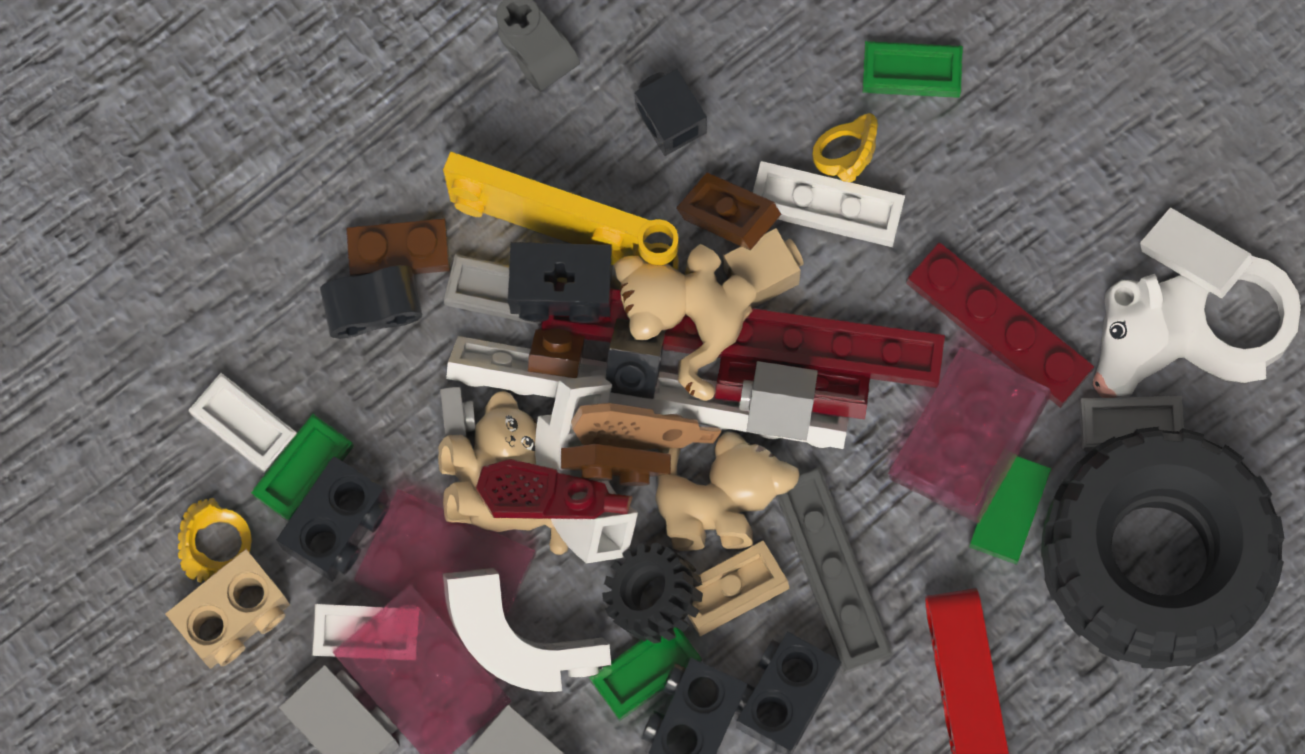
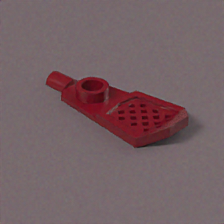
(540, 492)

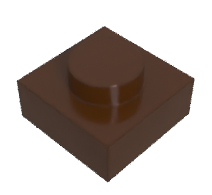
(556, 353)

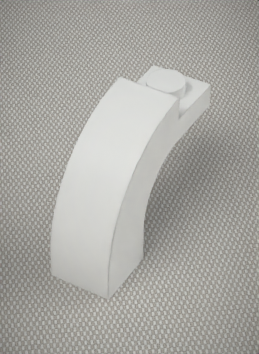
(588, 538)
(479, 620)

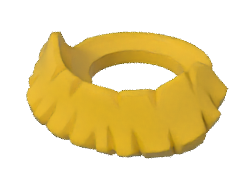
(855, 162)
(199, 517)

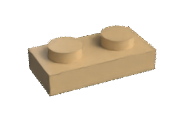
(737, 587)

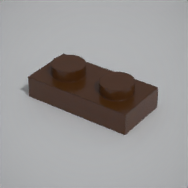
(728, 211)
(412, 244)
(602, 461)

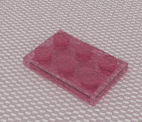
(969, 434)
(420, 545)
(421, 675)

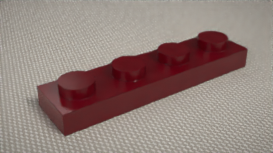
(999, 323)

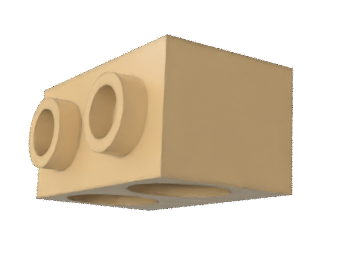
(220, 599)

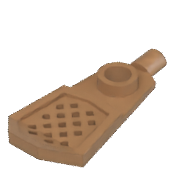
(637, 428)

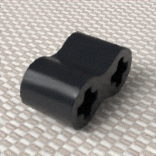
(371, 301)

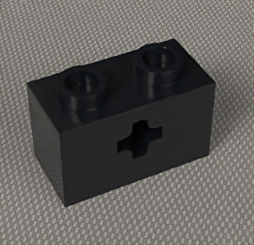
(535, 273)

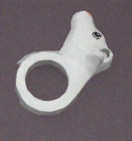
(1164, 321)

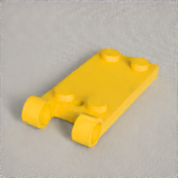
(554, 212)

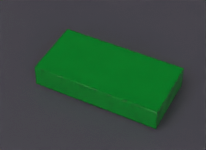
(912, 69)
(300, 466)
(1011, 511)
(641, 673)

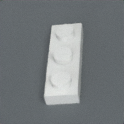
(831, 203)

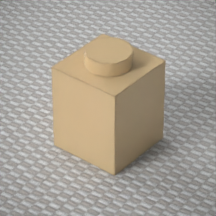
(768, 267)

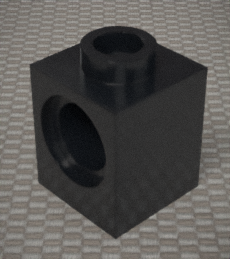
(670, 111)
(633, 363)

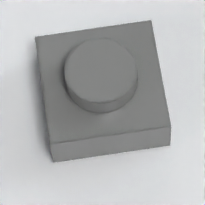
(457, 414)

